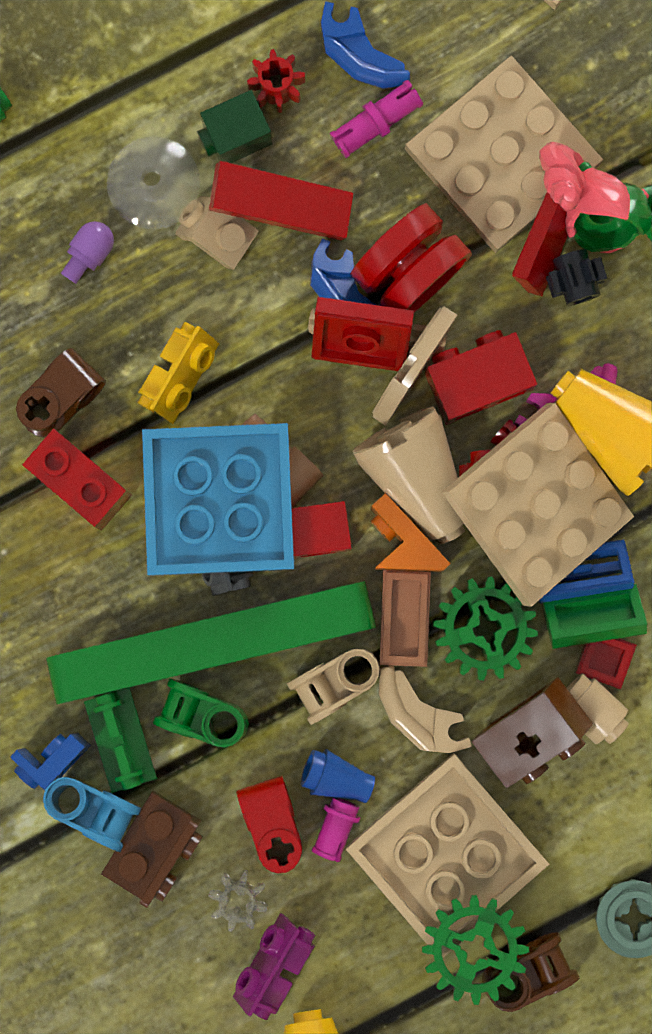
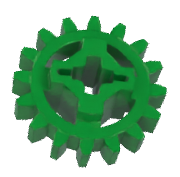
(493, 658)
(466, 971)

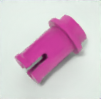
(336, 829)

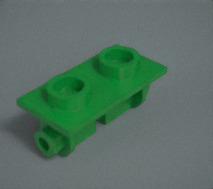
(120, 740)

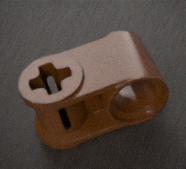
(63, 390)
(538, 978)

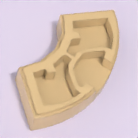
(414, 365)

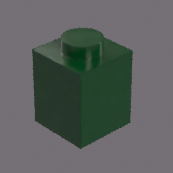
(234, 128)

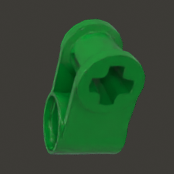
(198, 714)

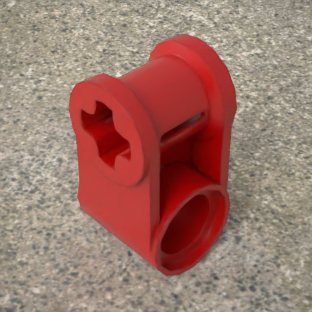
(271, 815)

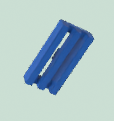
(596, 585)

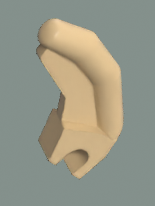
(416, 720)

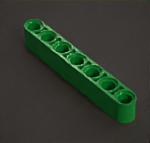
(210, 642)

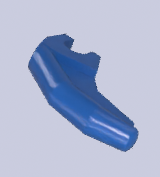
(354, 53)
(333, 277)

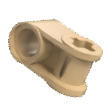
(332, 684)

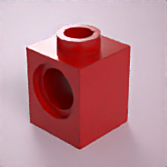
(320, 530)

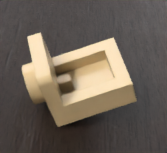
(216, 233)

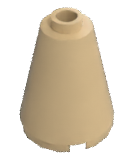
(413, 469)

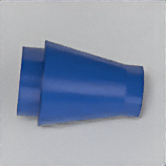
(334, 777)

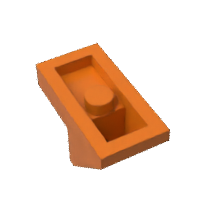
(416, 550)

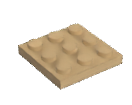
(488, 152)
(538, 504)
(446, 845)

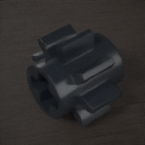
(576, 277)

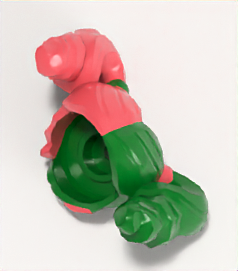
(599, 207)

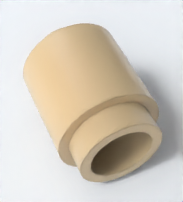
(601, 708)

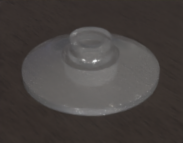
(158, 204)

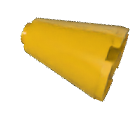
(610, 424)

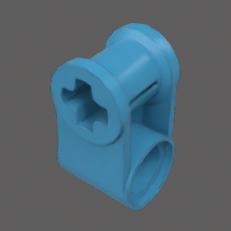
(99, 813)

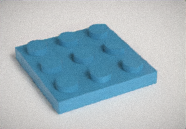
(217, 499)

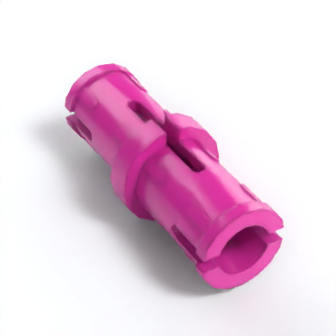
(376, 119)

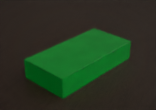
(595, 618)

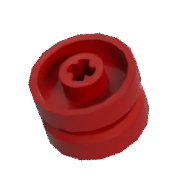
(406, 259)

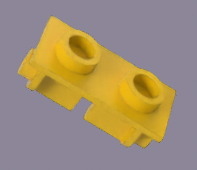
(191, 354)

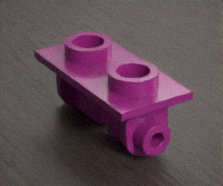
(260, 986)

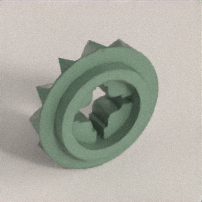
(617, 933)

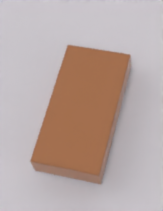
(405, 618)

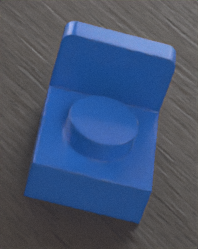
(59, 756)

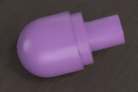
(88, 249)

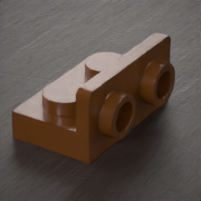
(151, 849)

